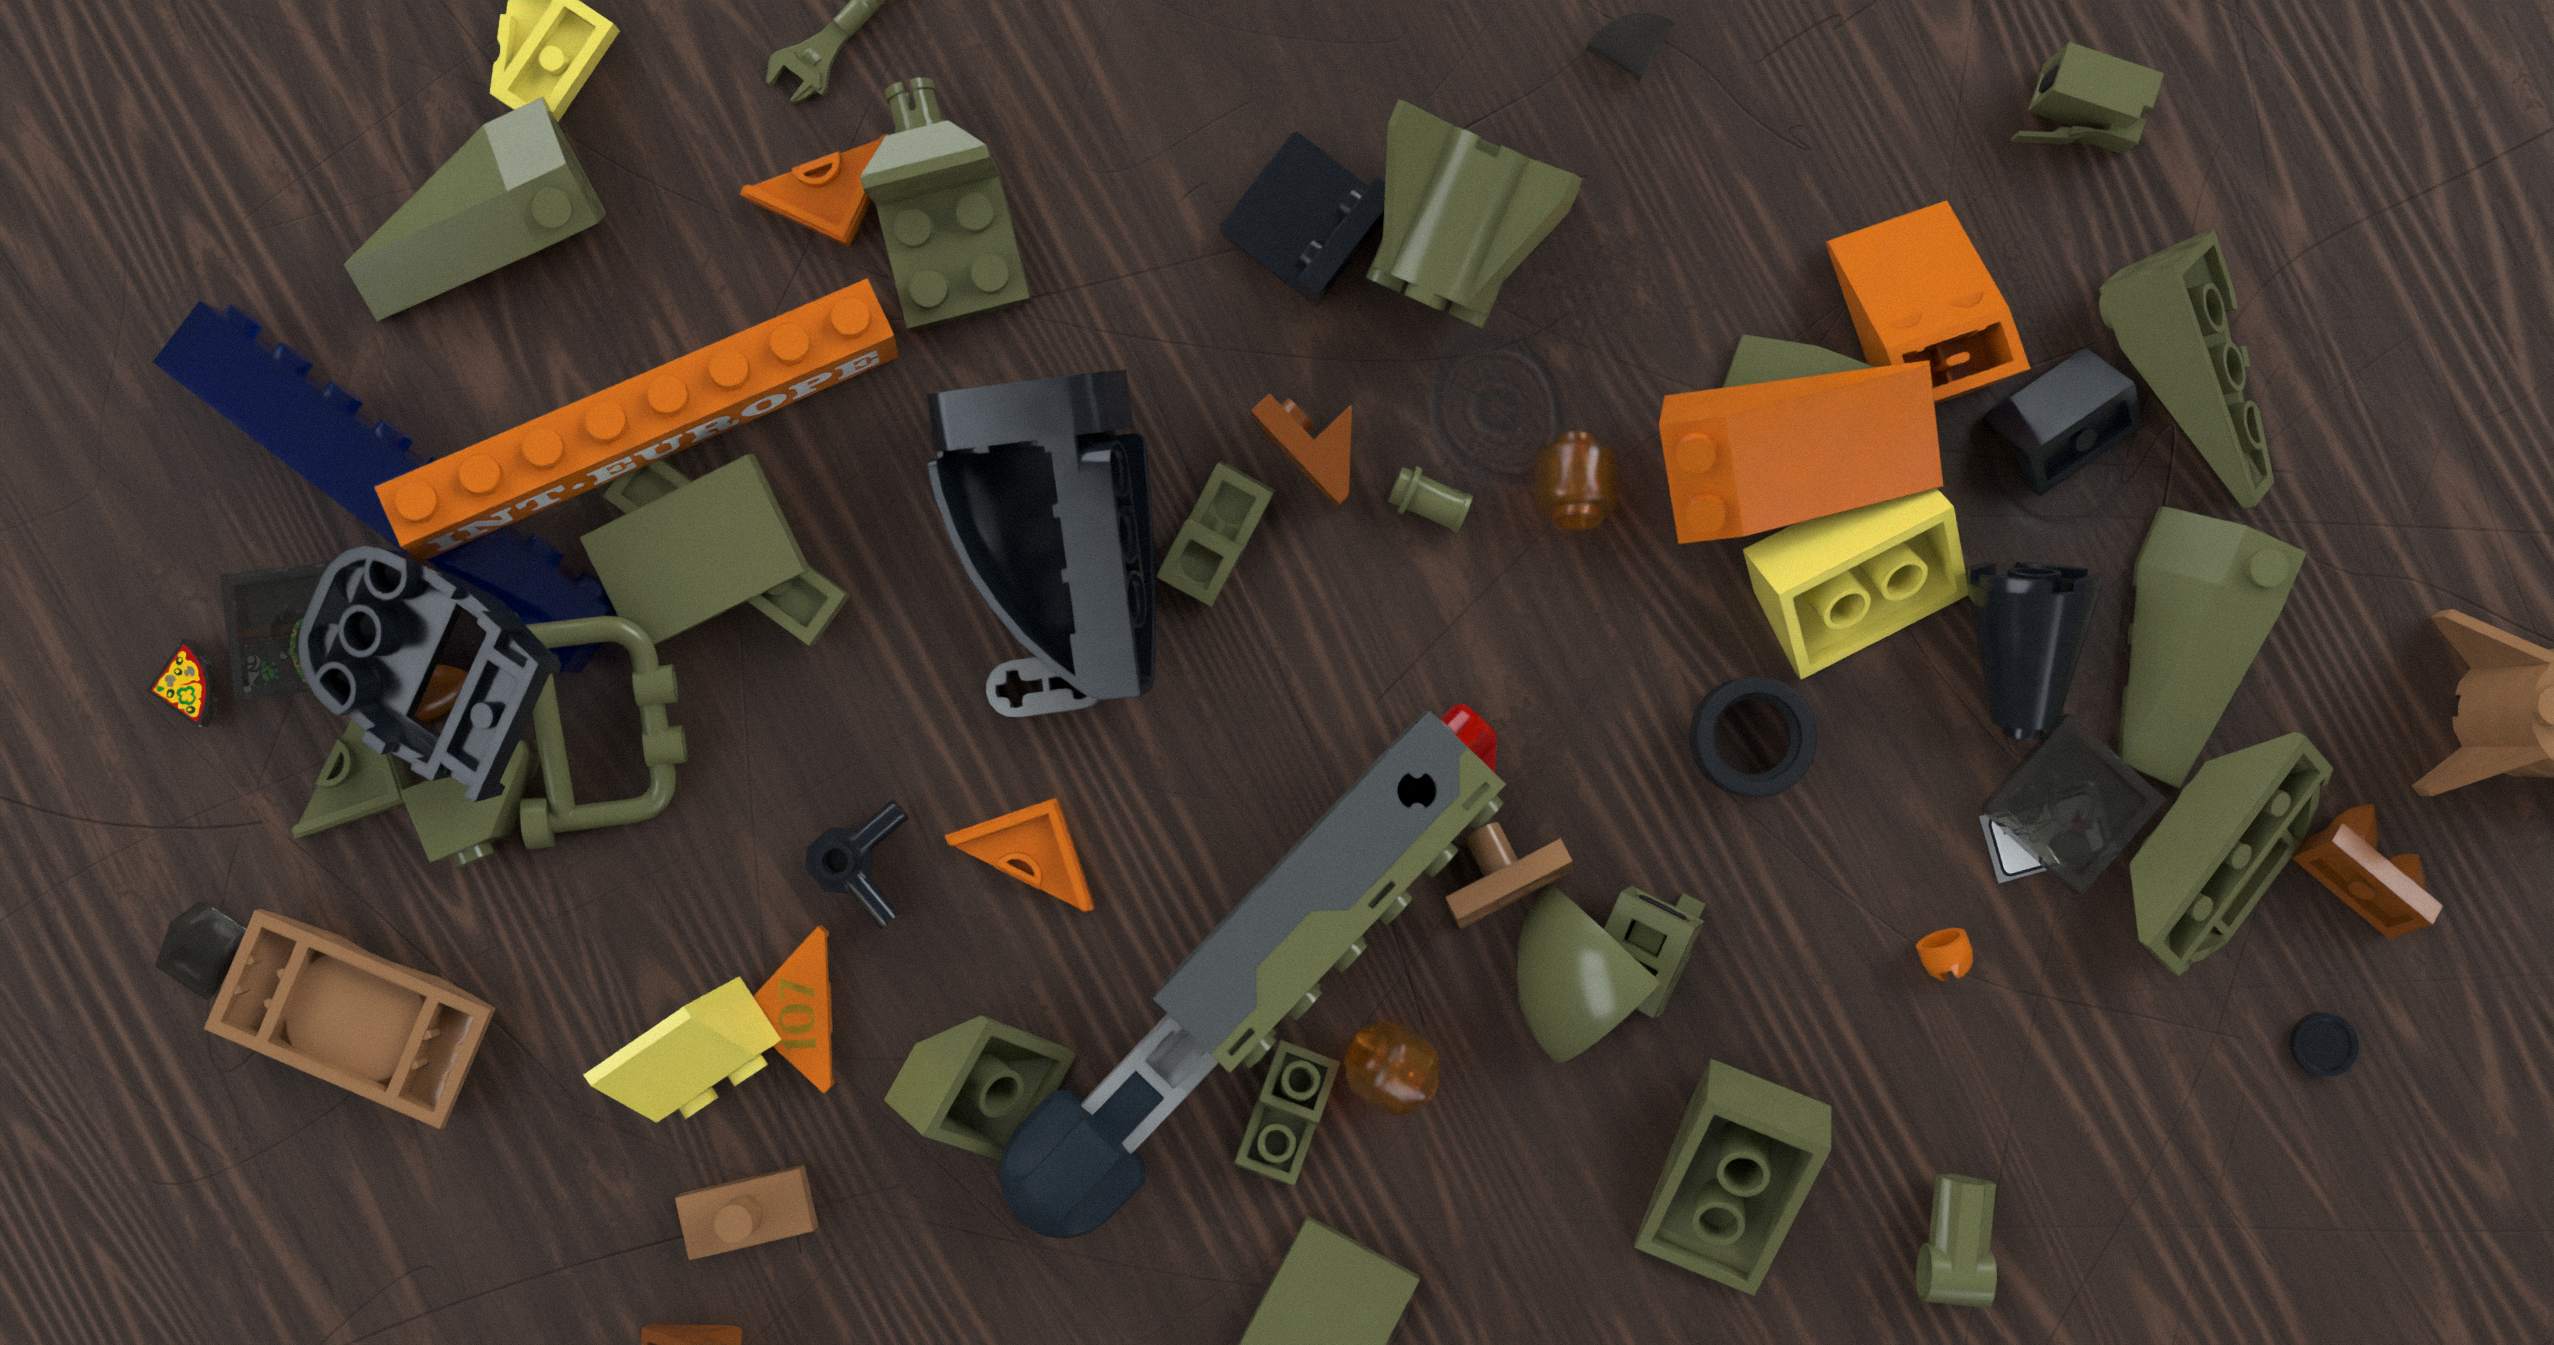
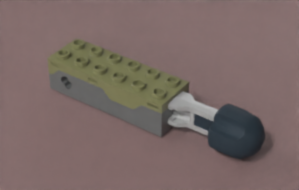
(1264, 960)

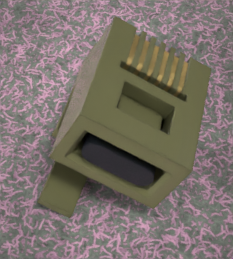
(2095, 96)
(1657, 938)

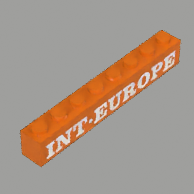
(637, 422)

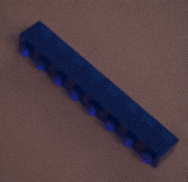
(347, 455)

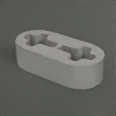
(1035, 703)

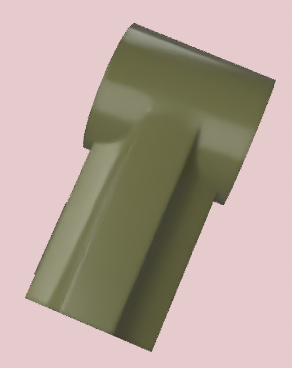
(1958, 1259)

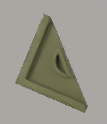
(352, 785)

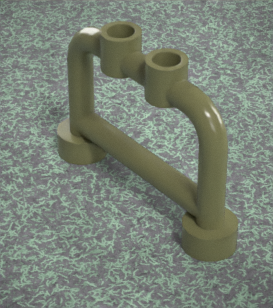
(662, 743)

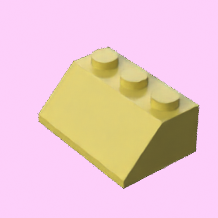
(1857, 576)

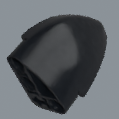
(1055, 521)

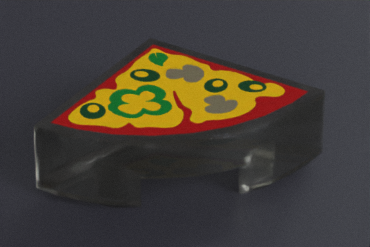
(188, 684)

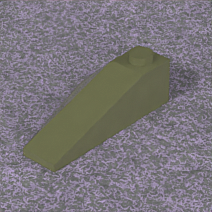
(486, 207)
(2179, 339)
(2199, 620)

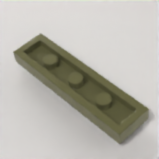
(800, 605)

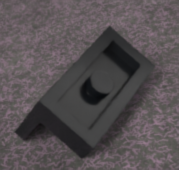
(2067, 419)

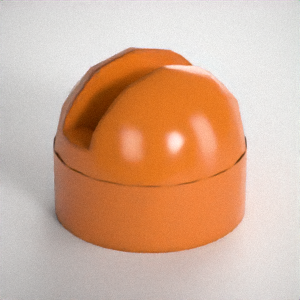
(1946, 952)

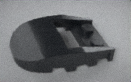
(376, 643)

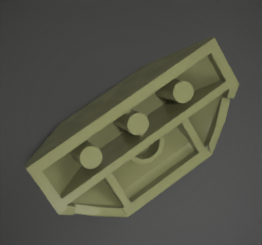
(2224, 846)

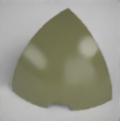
(1574, 977)

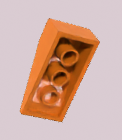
(1798, 449)

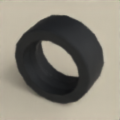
(1801, 730)

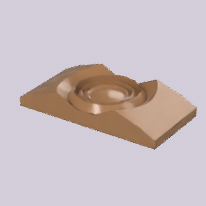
(350, 1017)

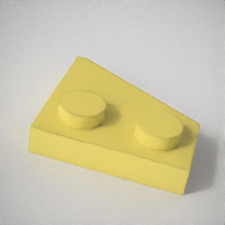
(548, 51)

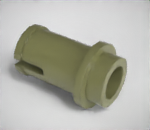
(1429, 498)

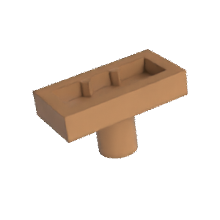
(1504, 875)
(746, 1212)

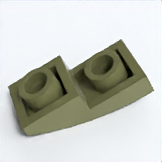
(1286, 1113)

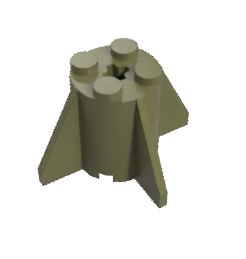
(1461, 213)

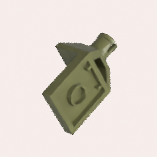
(942, 216)

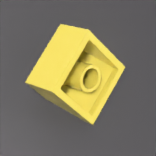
(689, 1054)

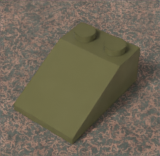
(1735, 1176)

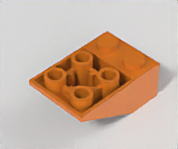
(1925, 297)

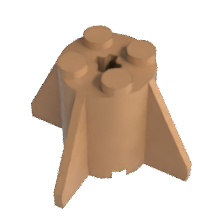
(2501, 709)

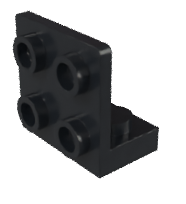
(1306, 218)

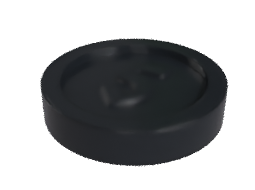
(2324, 1044)

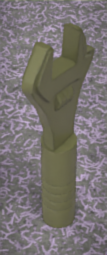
(815, 56)

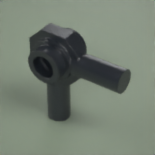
(844, 860)

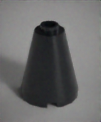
(2030, 639)

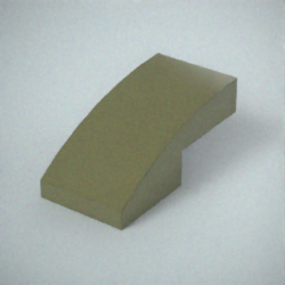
(1216, 533)

